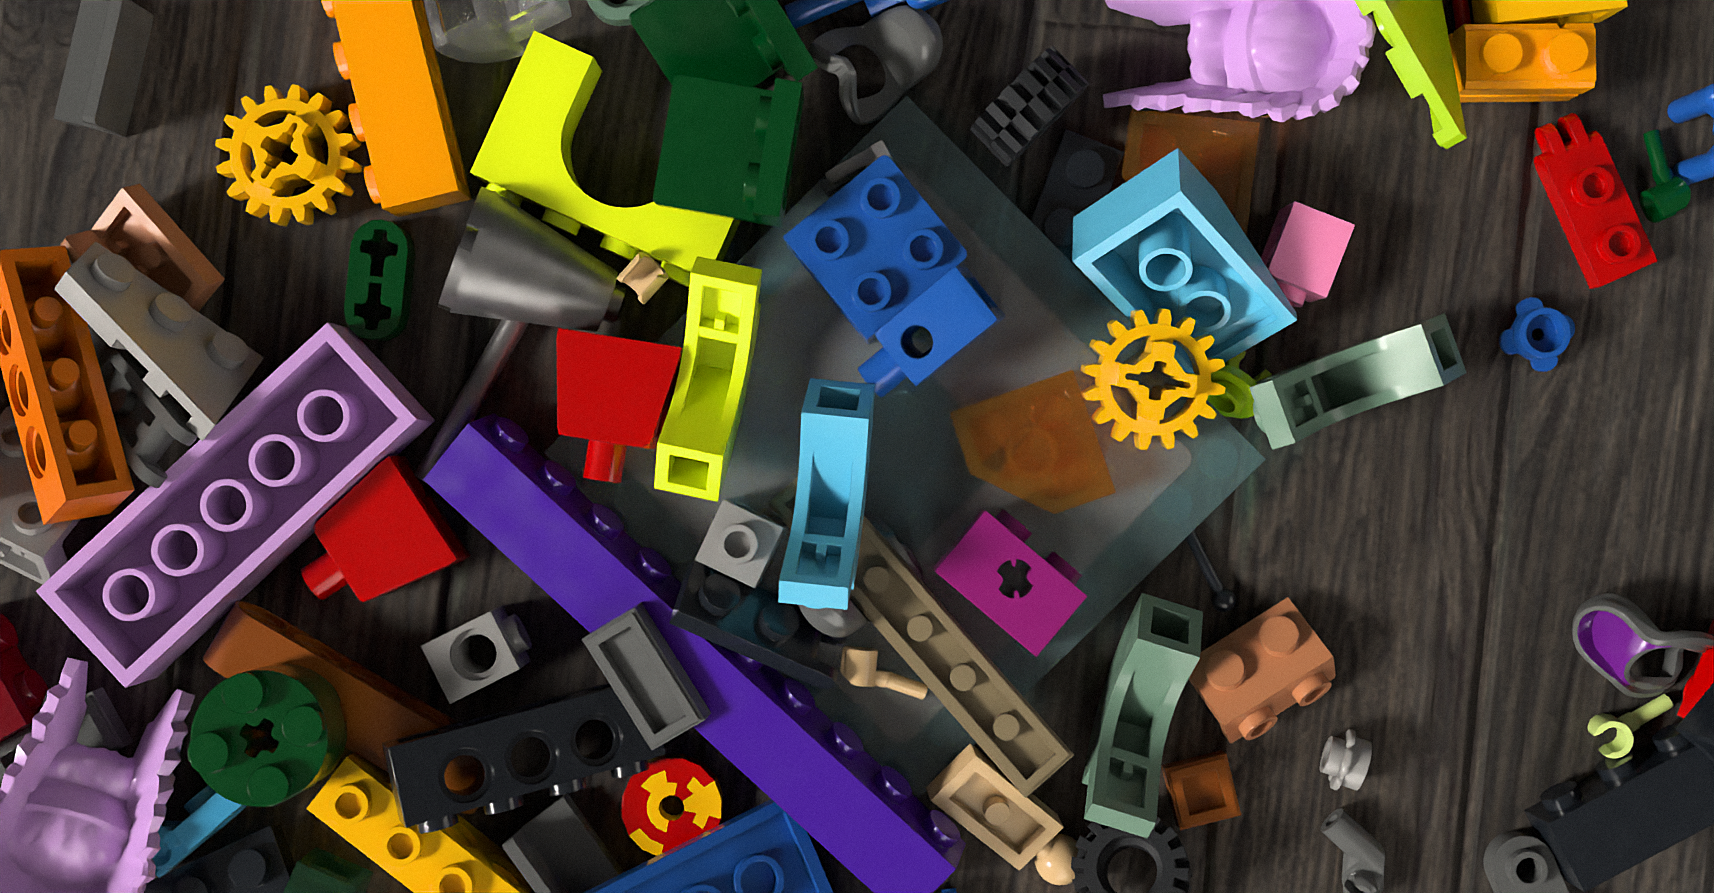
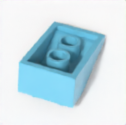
(1178, 248)

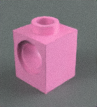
(1305, 251)

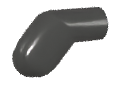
(1362, 854)

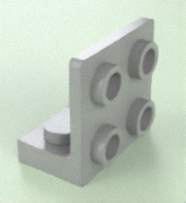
(24, 540)

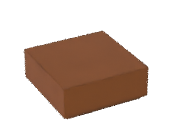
(1201, 790)

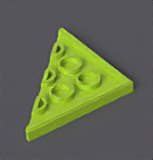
(1422, 59)

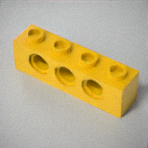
(452, 860)

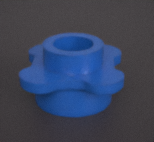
(1555, 331)

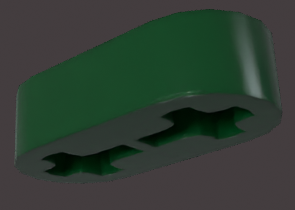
(364, 279)

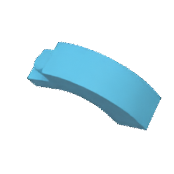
(829, 495)

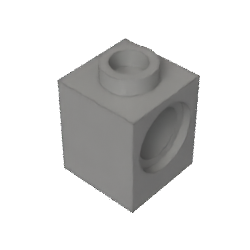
(741, 542)
(459, 672)

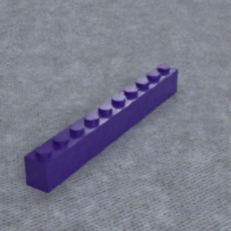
(756, 714)

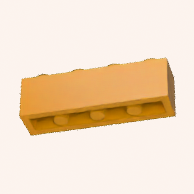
(399, 104)

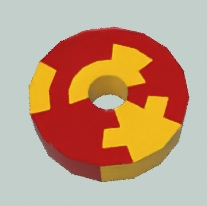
(675, 776)

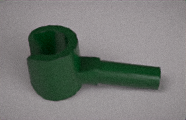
(1670, 192)

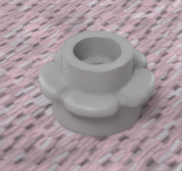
(1346, 760)

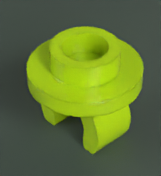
(1237, 400)

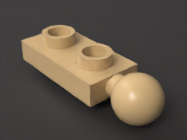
(1002, 818)

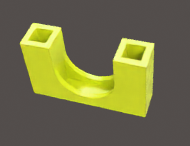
(531, 161)

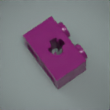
(1027, 615)

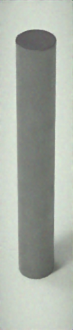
(474, 391)

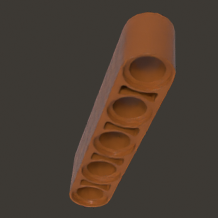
(369, 703)

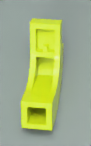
(711, 379)

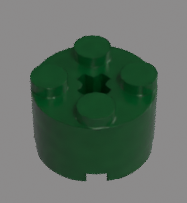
(232, 746)

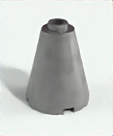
(527, 272)

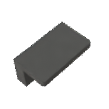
(104, 65)
(561, 851)

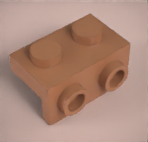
(152, 244)
(1263, 671)

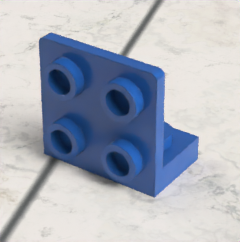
(875, 246)

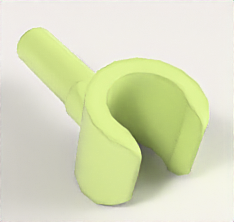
(1627, 725)

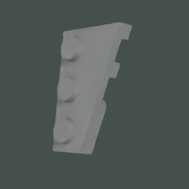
(172, 340)

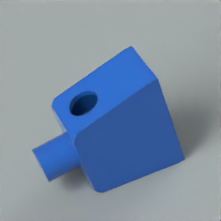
(954, 313)

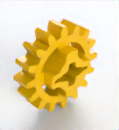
(302, 131)
(1146, 409)

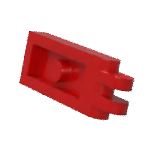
(1591, 202)

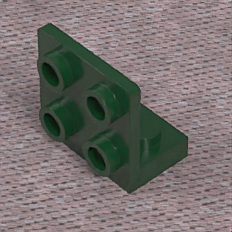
(722, 39)
(729, 149)

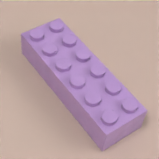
(234, 505)

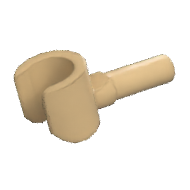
(643, 276)
(860, 666)

